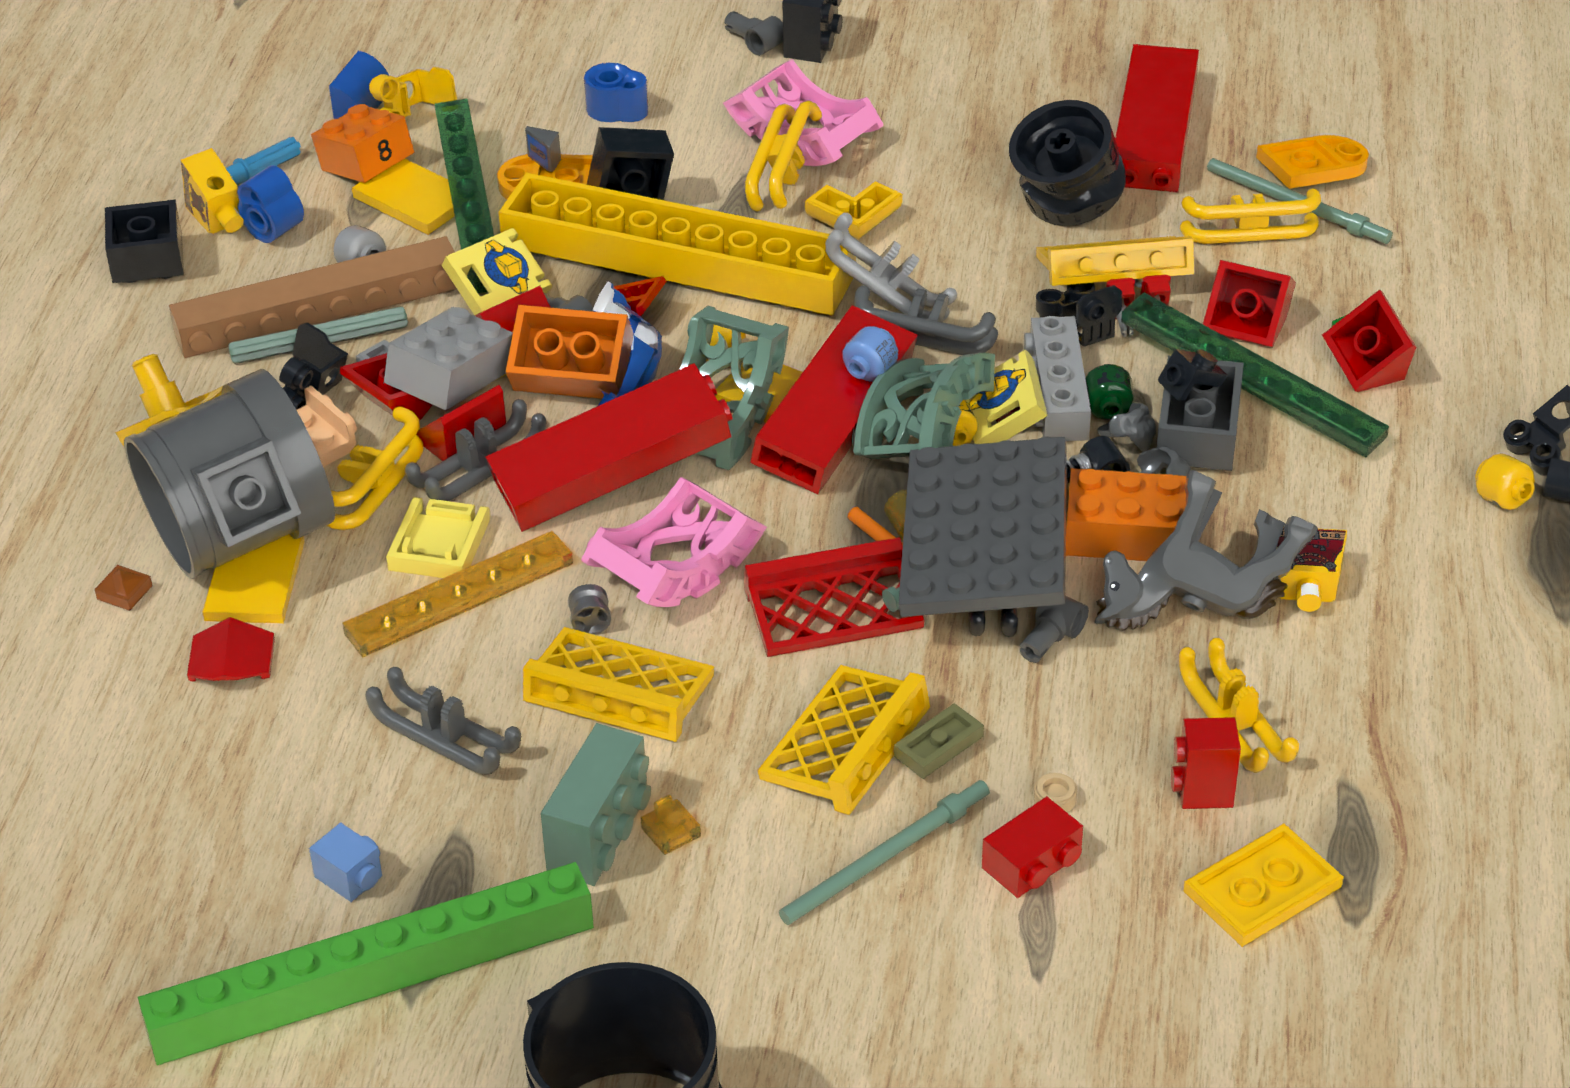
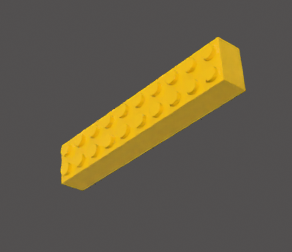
(676, 242)

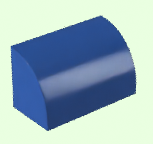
(353, 83)

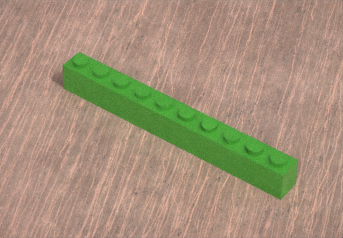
(365, 963)

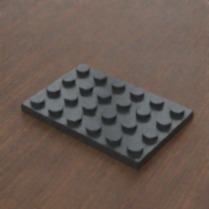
(985, 527)

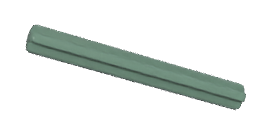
(335, 330)

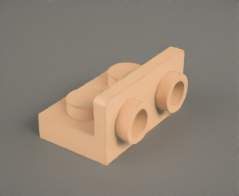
(328, 426)

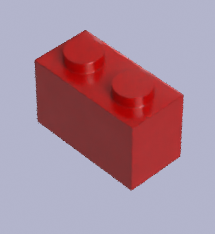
(1207, 763)
(1032, 847)

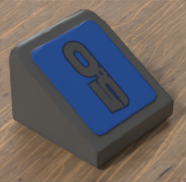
(543, 147)

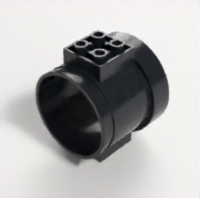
(620, 1023)

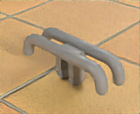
(883, 277)

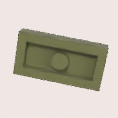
(938, 740)

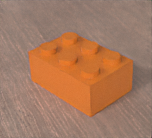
(569, 351)
(1121, 512)

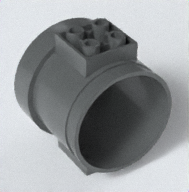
(230, 475)

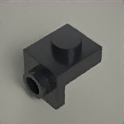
(1188, 368)

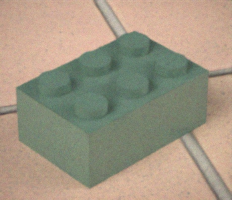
(596, 802)

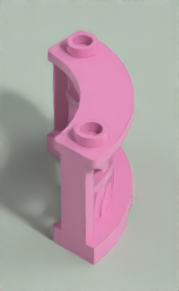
(841, 118)
(666, 582)

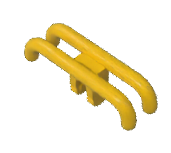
(780, 152)
(1251, 219)
(376, 471)
(1237, 702)

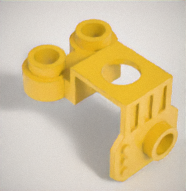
(428, 87)

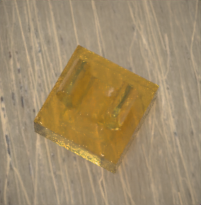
(670, 825)

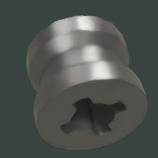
(589, 609)

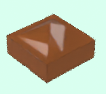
(123, 587)

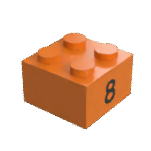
(362, 143)

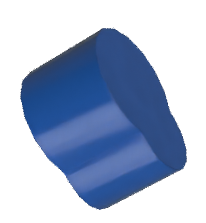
(615, 93)
(269, 204)

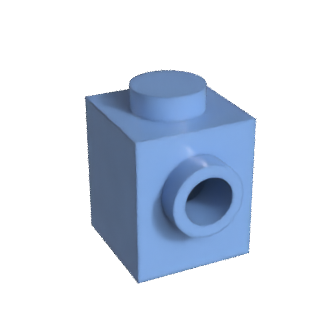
(346, 862)

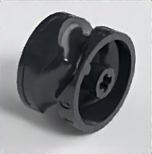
(1067, 162)

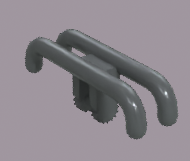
(932, 331)
(471, 455)
(441, 725)

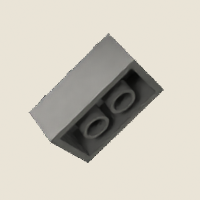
(1205, 423)

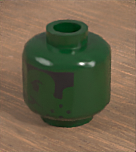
(1109, 389)

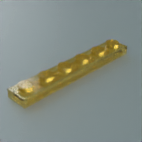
(457, 593)

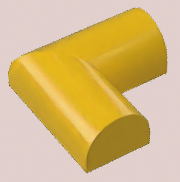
(866, 208)

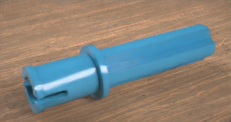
(274, 155)

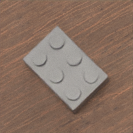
(448, 357)

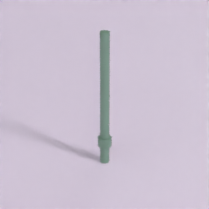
(1355, 224)
(948, 810)

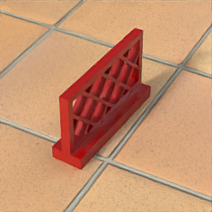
(825, 573)

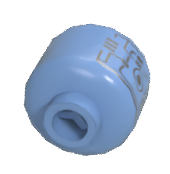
(871, 352)

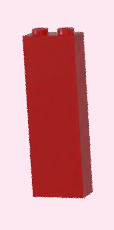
(1156, 115)
(818, 414)
(609, 446)

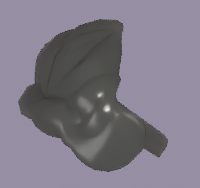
(1135, 424)
(1162, 457)

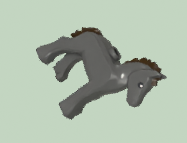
(1199, 572)

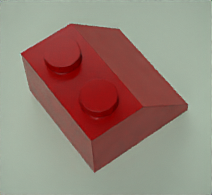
(1249, 303)

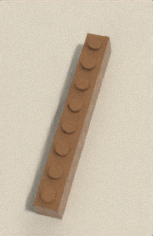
(312, 296)

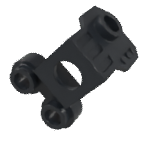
(1092, 309)
(311, 364)
(1541, 435)

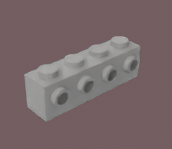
(1061, 375)

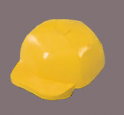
(160, 396)

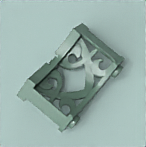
(763, 355)
(931, 416)

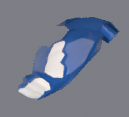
(645, 347)

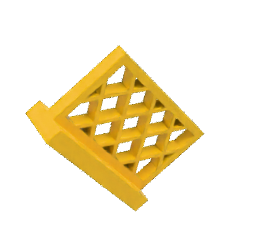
(1117, 259)
(611, 698)
(873, 745)

